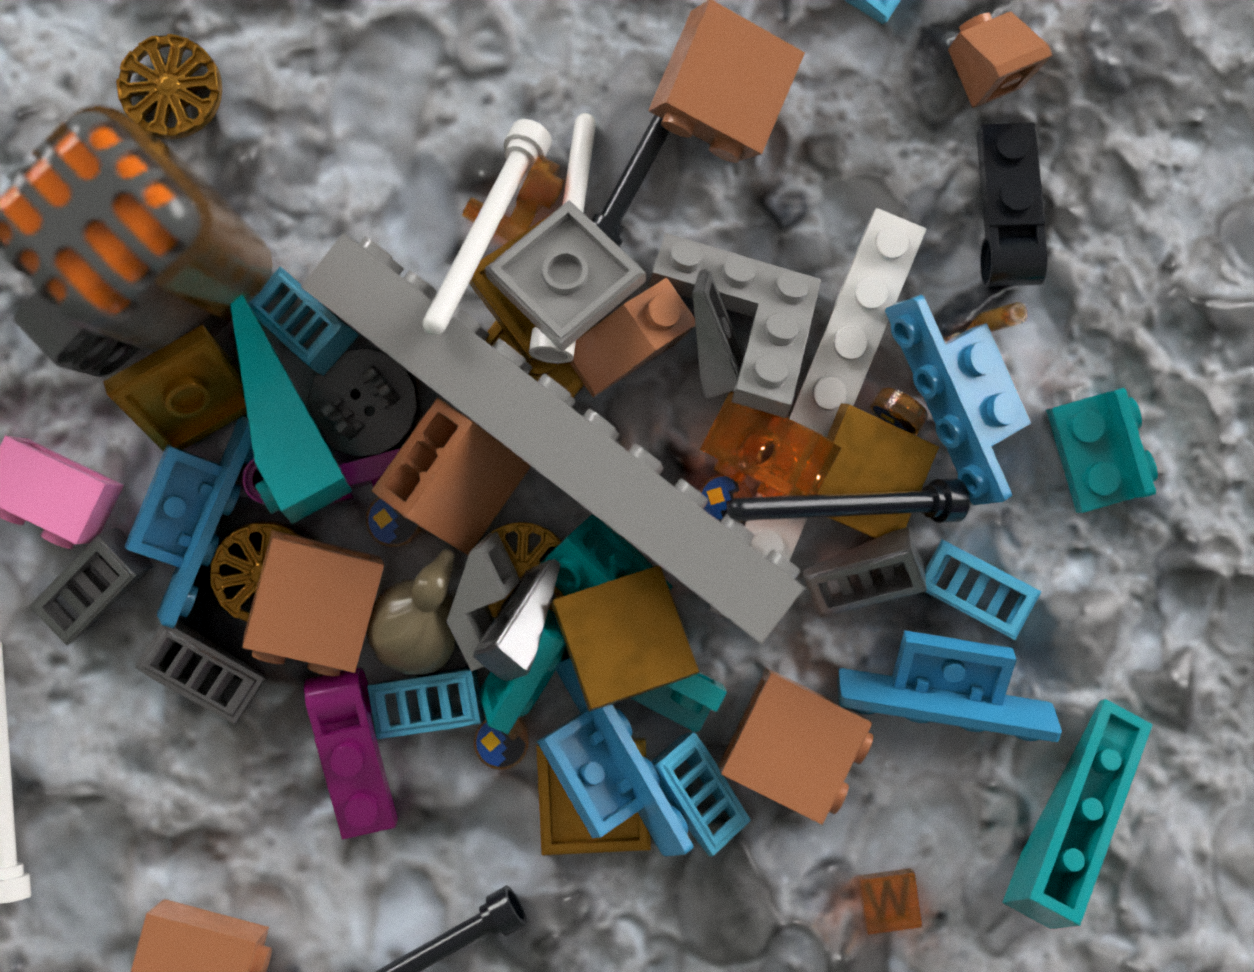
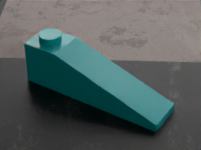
(285, 441)
(1079, 820)

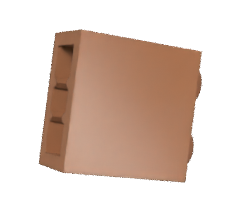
(725, 82)
(451, 477)
(312, 604)
(796, 747)
(199, 940)

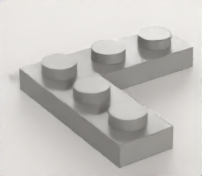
(773, 295)

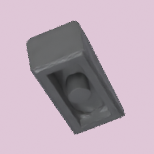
(717, 342)
(516, 631)

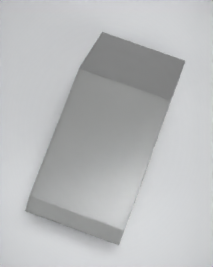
(485, 580)

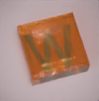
(889, 901)

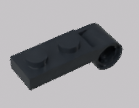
(1012, 206)

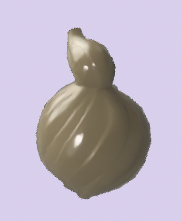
(411, 618)

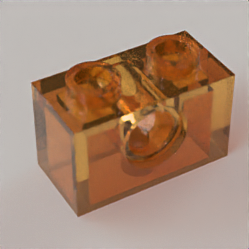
(799, 454)

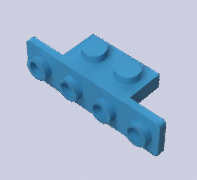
(965, 393)
(183, 513)
(950, 685)
(608, 774)

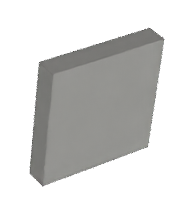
(565, 275)

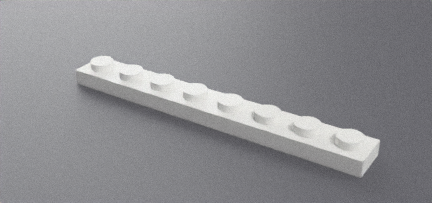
(846, 348)

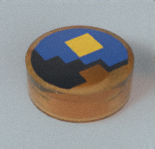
(899, 410)
(719, 492)
(389, 526)
(501, 749)

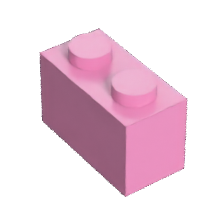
(53, 493)

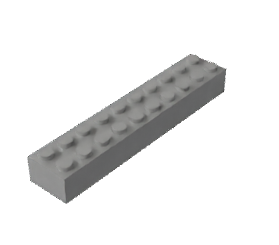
(567, 448)

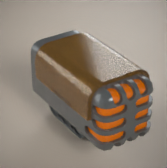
(122, 244)

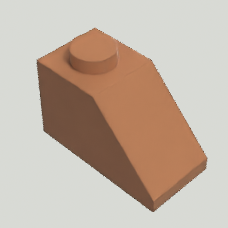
(996, 56)
(631, 337)

